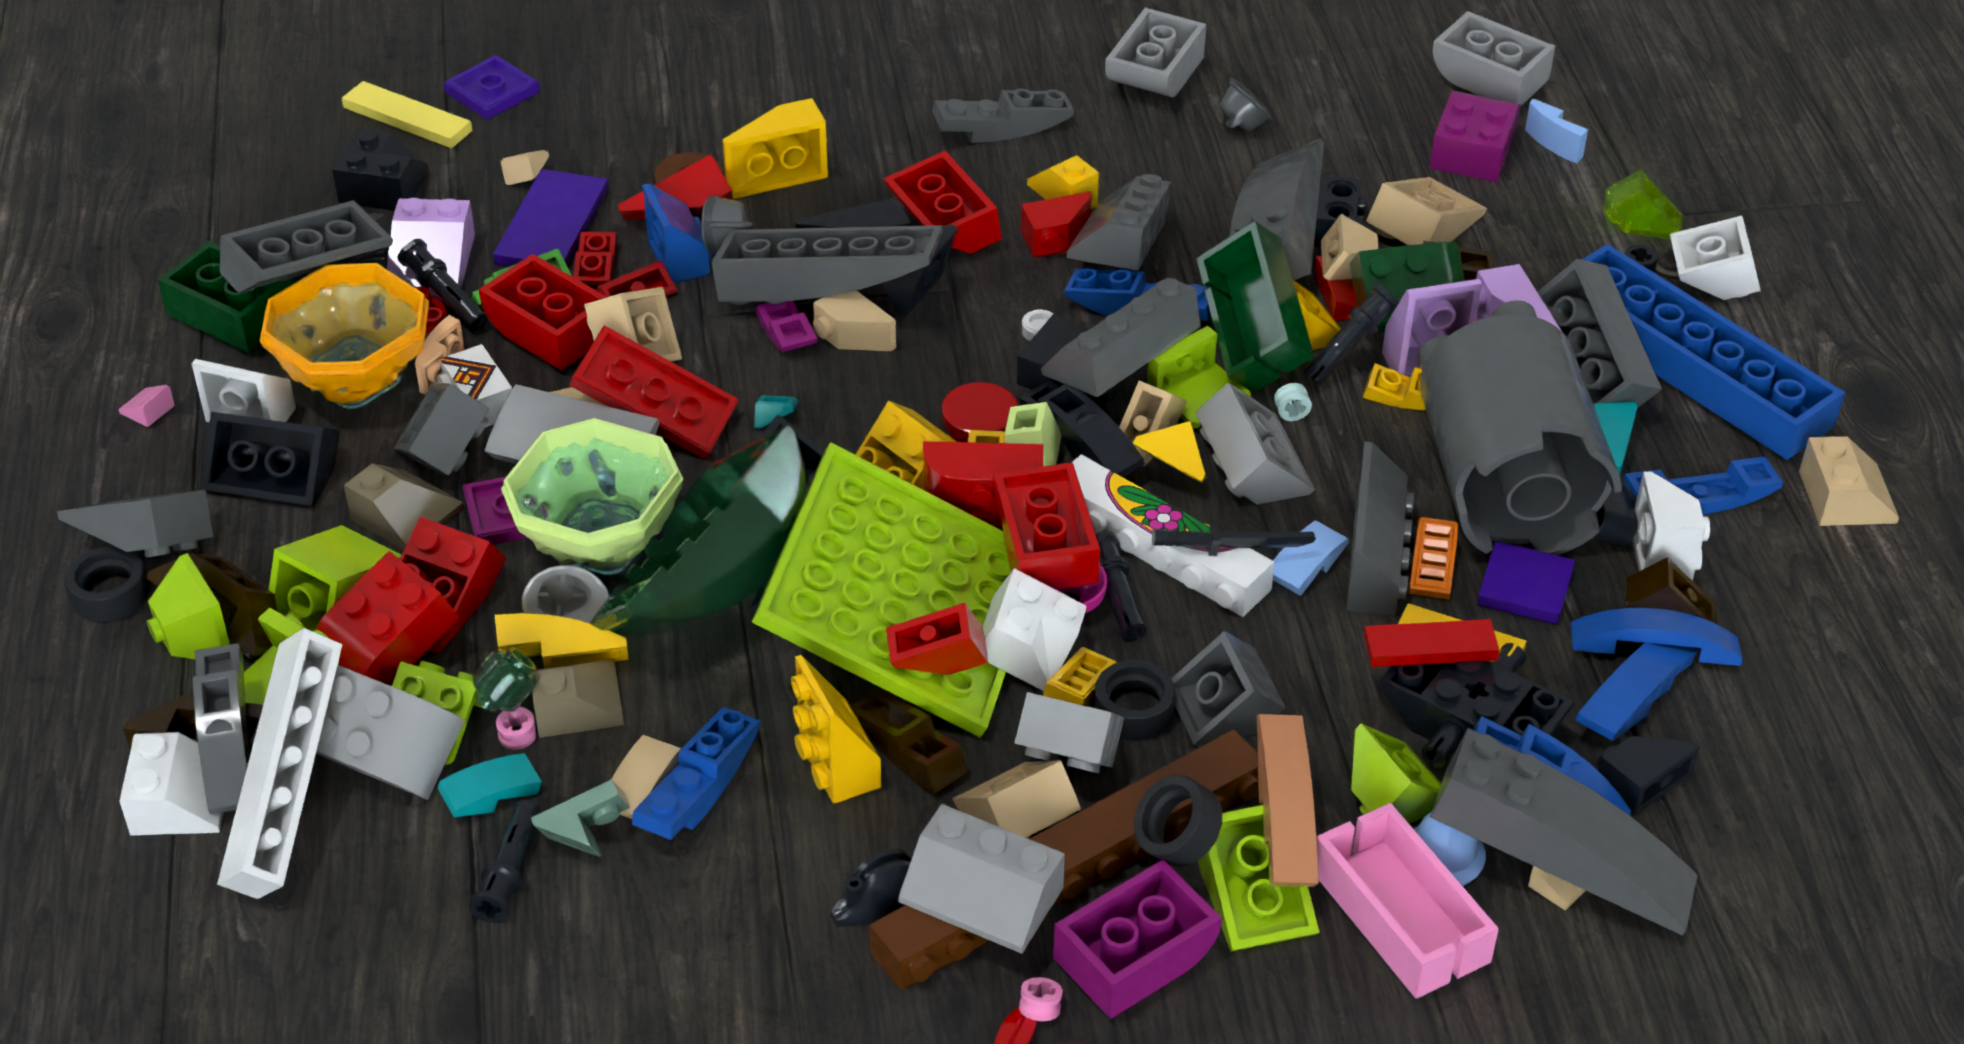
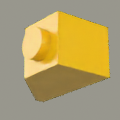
(1067, 179)

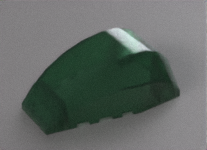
(715, 541)

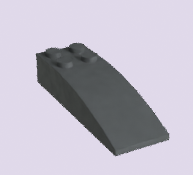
(1284, 199)
(817, 261)
(1562, 829)

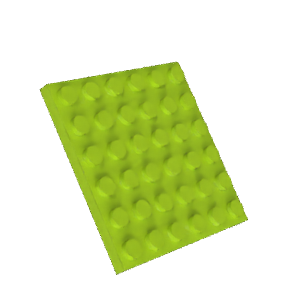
(877, 556)

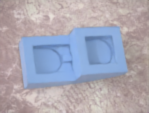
(1554, 133)
(1299, 565)

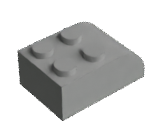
(1157, 53)
(1493, 59)
(387, 733)

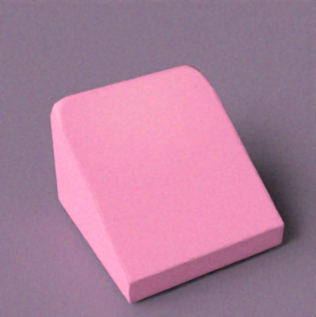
(148, 405)

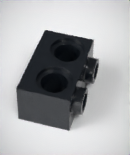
(1338, 197)

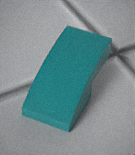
(482, 785)

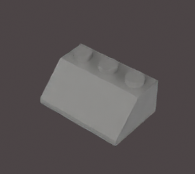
(1252, 448)
(983, 878)

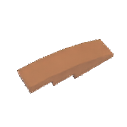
(1287, 800)

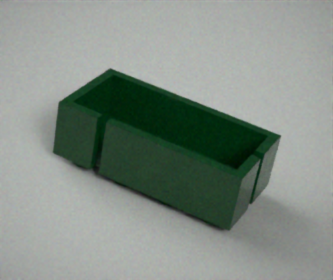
(1254, 307)

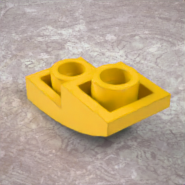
(1394, 388)

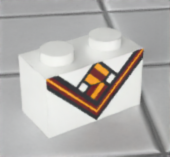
(478, 377)

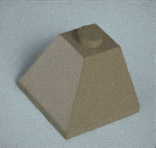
(393, 501)
(577, 698)

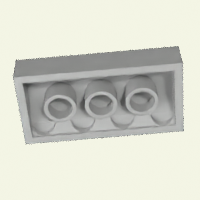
(533, 411)

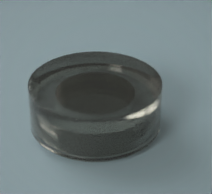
(1666, 264)

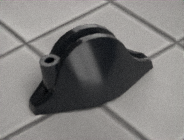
(872, 889)

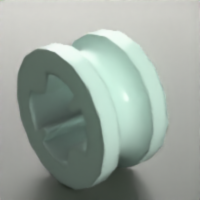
(1289, 393)

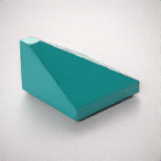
(770, 406)

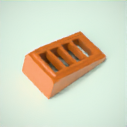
(1438, 536)

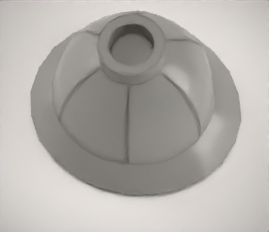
(565, 593)

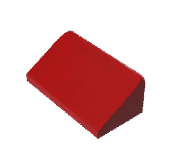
(648, 277)
(1337, 294)

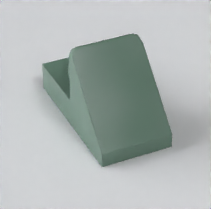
(572, 819)

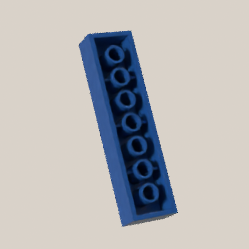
(1722, 362)

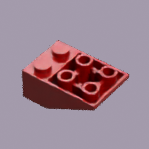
(456, 566)

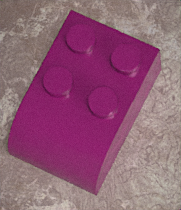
(1474, 136)
(1136, 938)

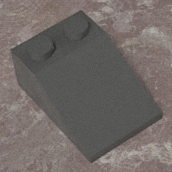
(147, 522)

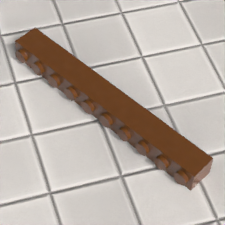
(1095, 848)

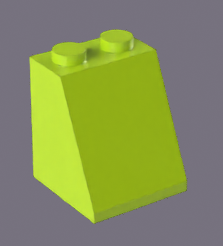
(320, 570)

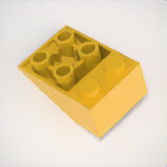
(832, 737)

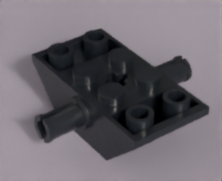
(1451, 697)

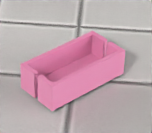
(1405, 900)

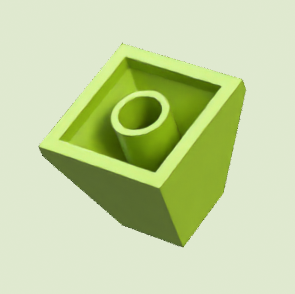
(186, 612)
(1391, 773)

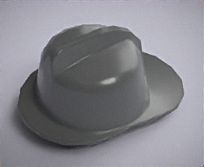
(1242, 107)
(719, 218)

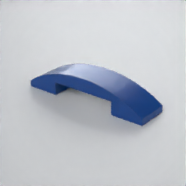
(1741, 484)
(1657, 626)

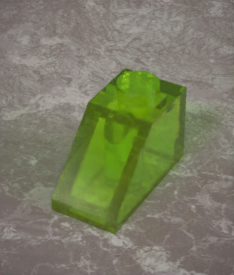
(1641, 207)

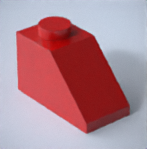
(1054, 223)
(938, 642)

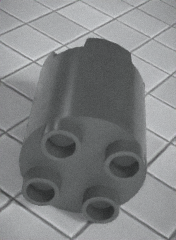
(1517, 432)

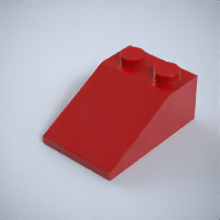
(1048, 525)

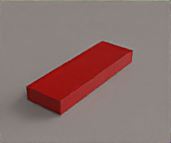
(1431, 643)

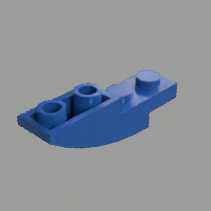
(1112, 289)
(1555, 754)
(701, 777)

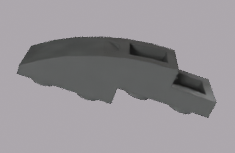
(1013, 116)
(221, 724)

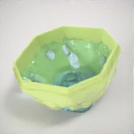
(593, 493)

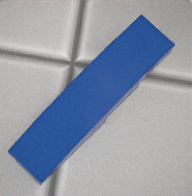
(1633, 688)

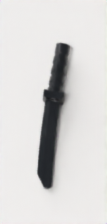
(1214, 539)

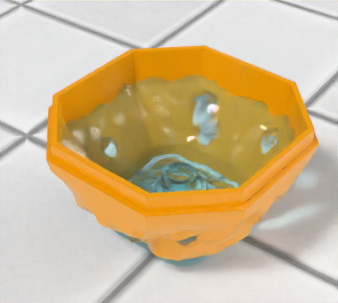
(346, 331)

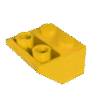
(897, 442)

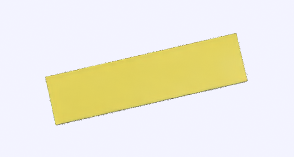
(407, 114)

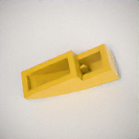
(558, 639)

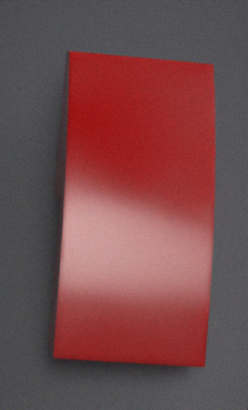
(596, 257)

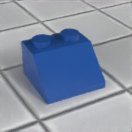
(675, 235)

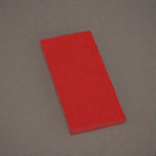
(646, 384)

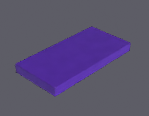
(551, 216)

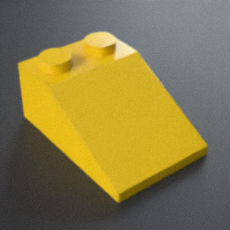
(777, 150)

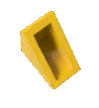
(1176, 448)

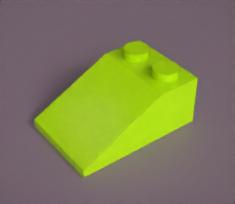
(1240, 887)

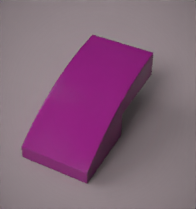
(785, 325)

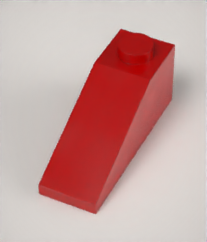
(689, 185)

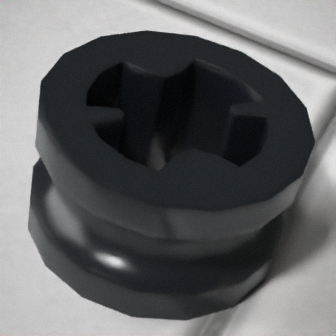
(1643, 255)

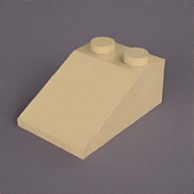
(1422, 211)

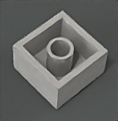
(1068, 729)

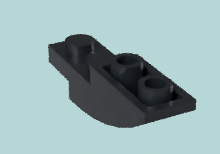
(1087, 428)

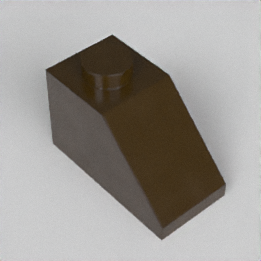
(1668, 588)

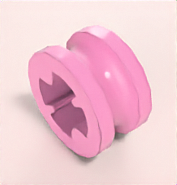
(519, 738)
(1040, 999)

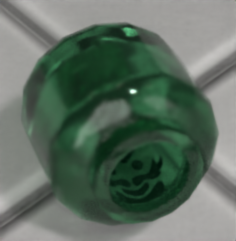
(504, 680)

